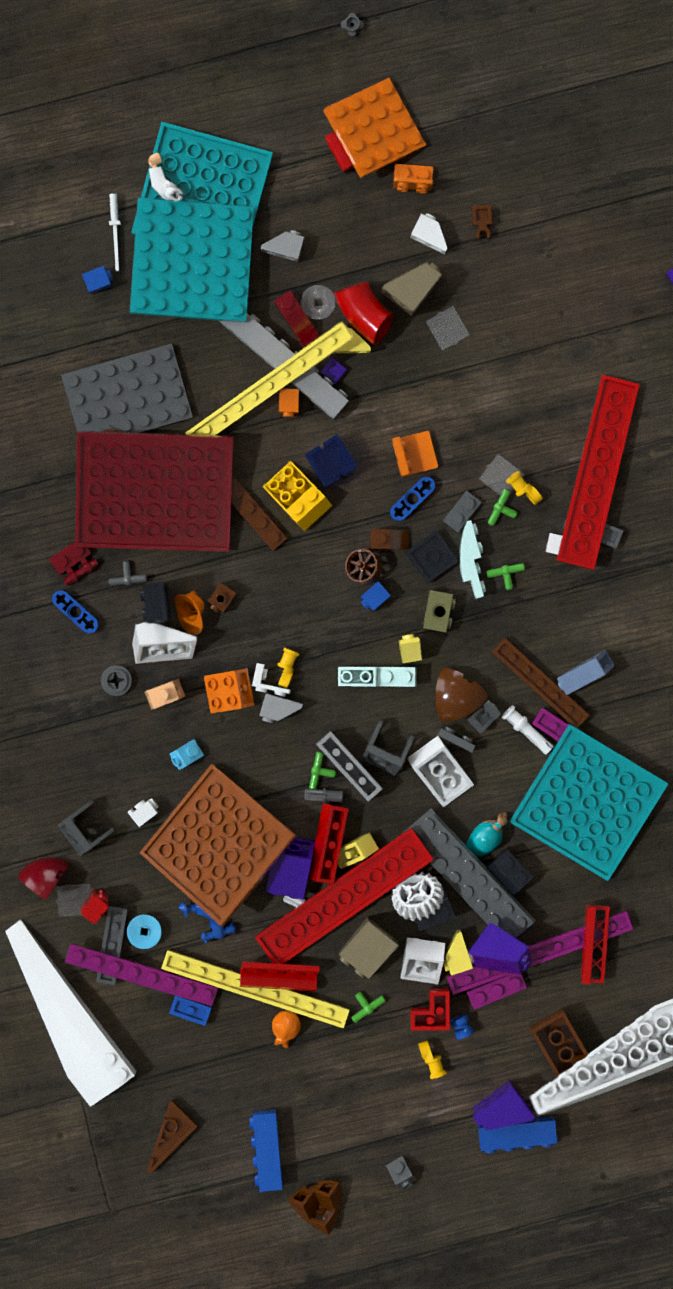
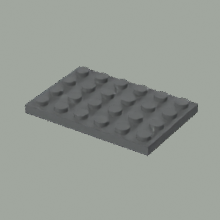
(129, 393)

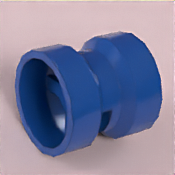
(461, 1026)

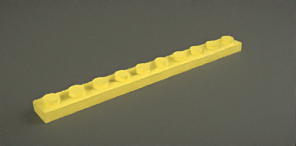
(273, 382)
(230, 981)

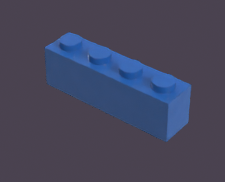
(526, 1135)
(267, 1150)

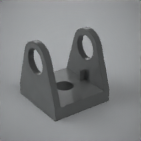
(383, 759)
(75, 837)

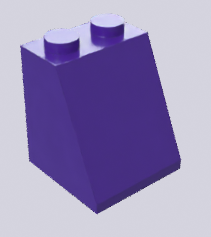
(291, 870)
(500, 952)
(502, 1109)

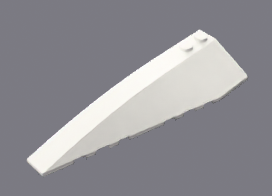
(81, 1042)
(625, 1058)

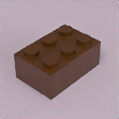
(558, 1041)

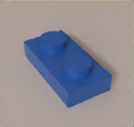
(190, 1010)

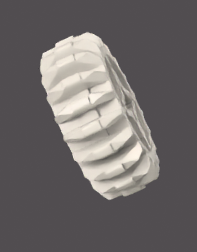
(416, 891)

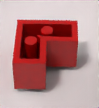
(436, 1015)

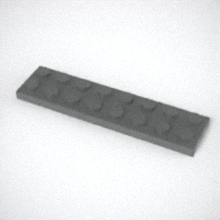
(470, 876)

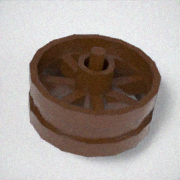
(363, 566)

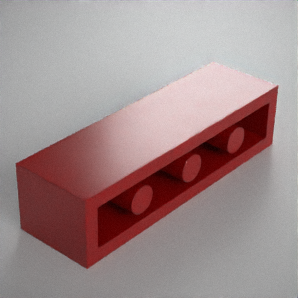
(328, 843)

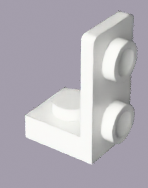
(260, 674)

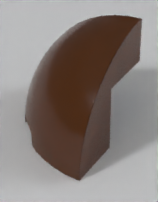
(457, 696)
(318, 1204)

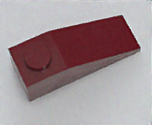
(296, 318)

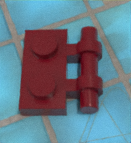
(69, 557)

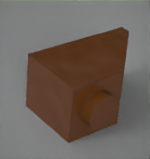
(389, 539)

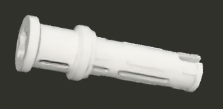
(520, 724)

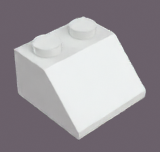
(422, 960)

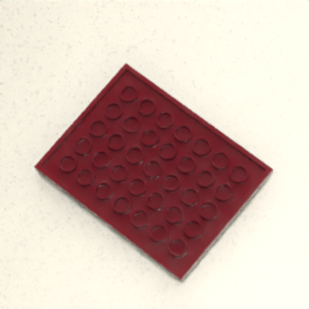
(153, 491)

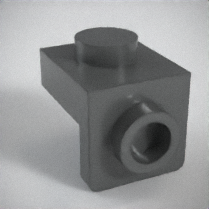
(484, 716)
(401, 1173)

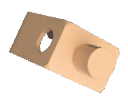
(165, 694)

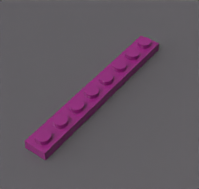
(140, 974)

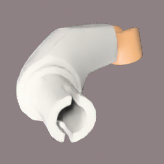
(162, 186)

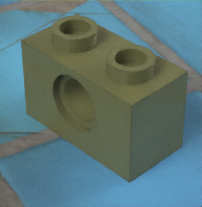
(436, 623)

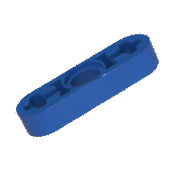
(426, 492)
(60, 606)

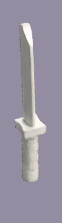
(114, 222)

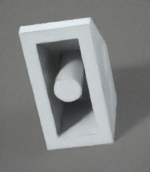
(429, 233)

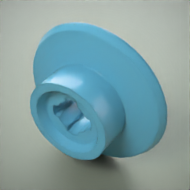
(142, 940)

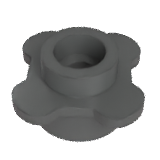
(352, 18)

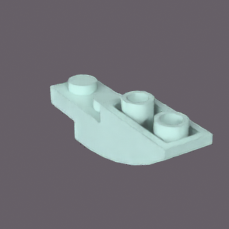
(471, 550)
(377, 676)

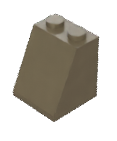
(412, 287)
(368, 948)

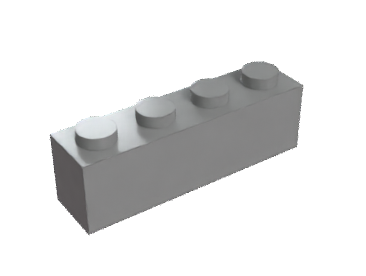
(349, 766)

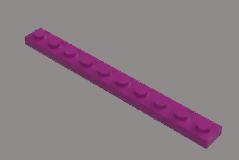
(542, 952)

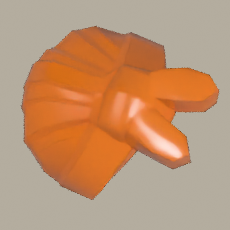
(285, 1027)

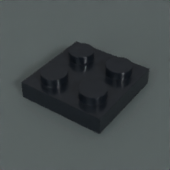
(431, 556)

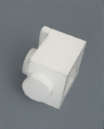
(144, 811)

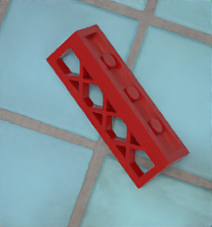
(588, 944)
(278, 976)

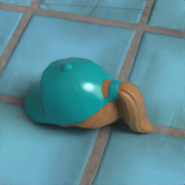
(487, 836)

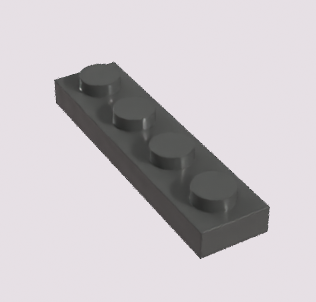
(113, 938)

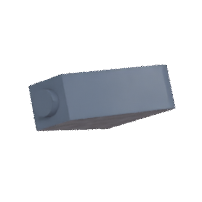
(585, 672)

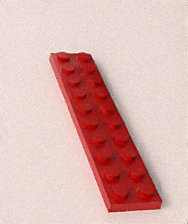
(597, 472)
(344, 897)

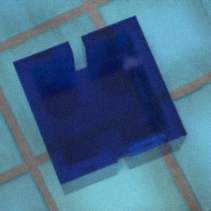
(331, 461)

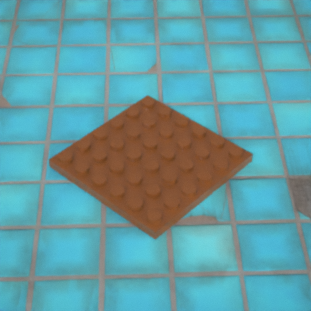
(217, 844)

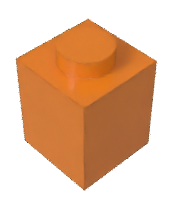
(288, 402)

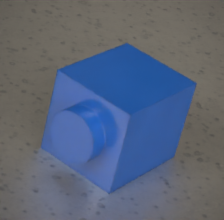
(97, 280)
(374, 596)

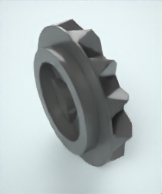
(111, 688)

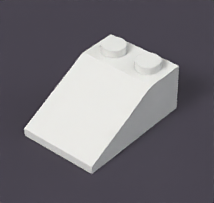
(161, 643)
(440, 771)

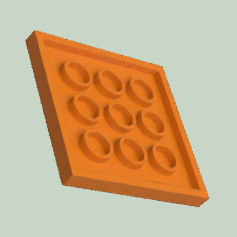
(374, 127)

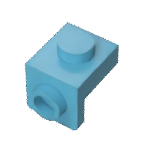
(186, 754)

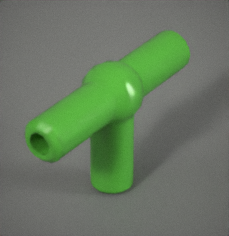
(500, 508)
(505, 571)
(317, 770)
(367, 1008)

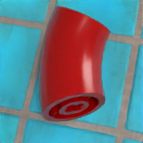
(364, 311)

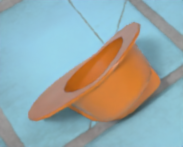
(189, 612)

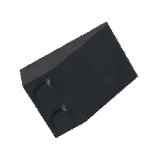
(156, 602)

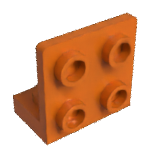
(413, 178)
(414, 453)
(229, 690)

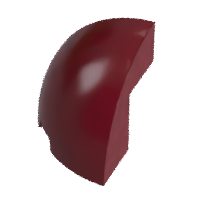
(43, 875)

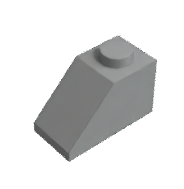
(285, 245)
(277, 708)

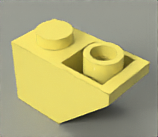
(410, 648)

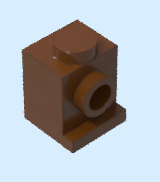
(228, 595)

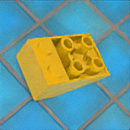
(297, 496)

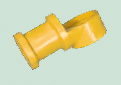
(522, 487)
(287, 663)
(433, 1061)

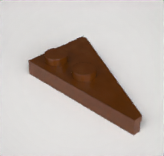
(173, 1132)

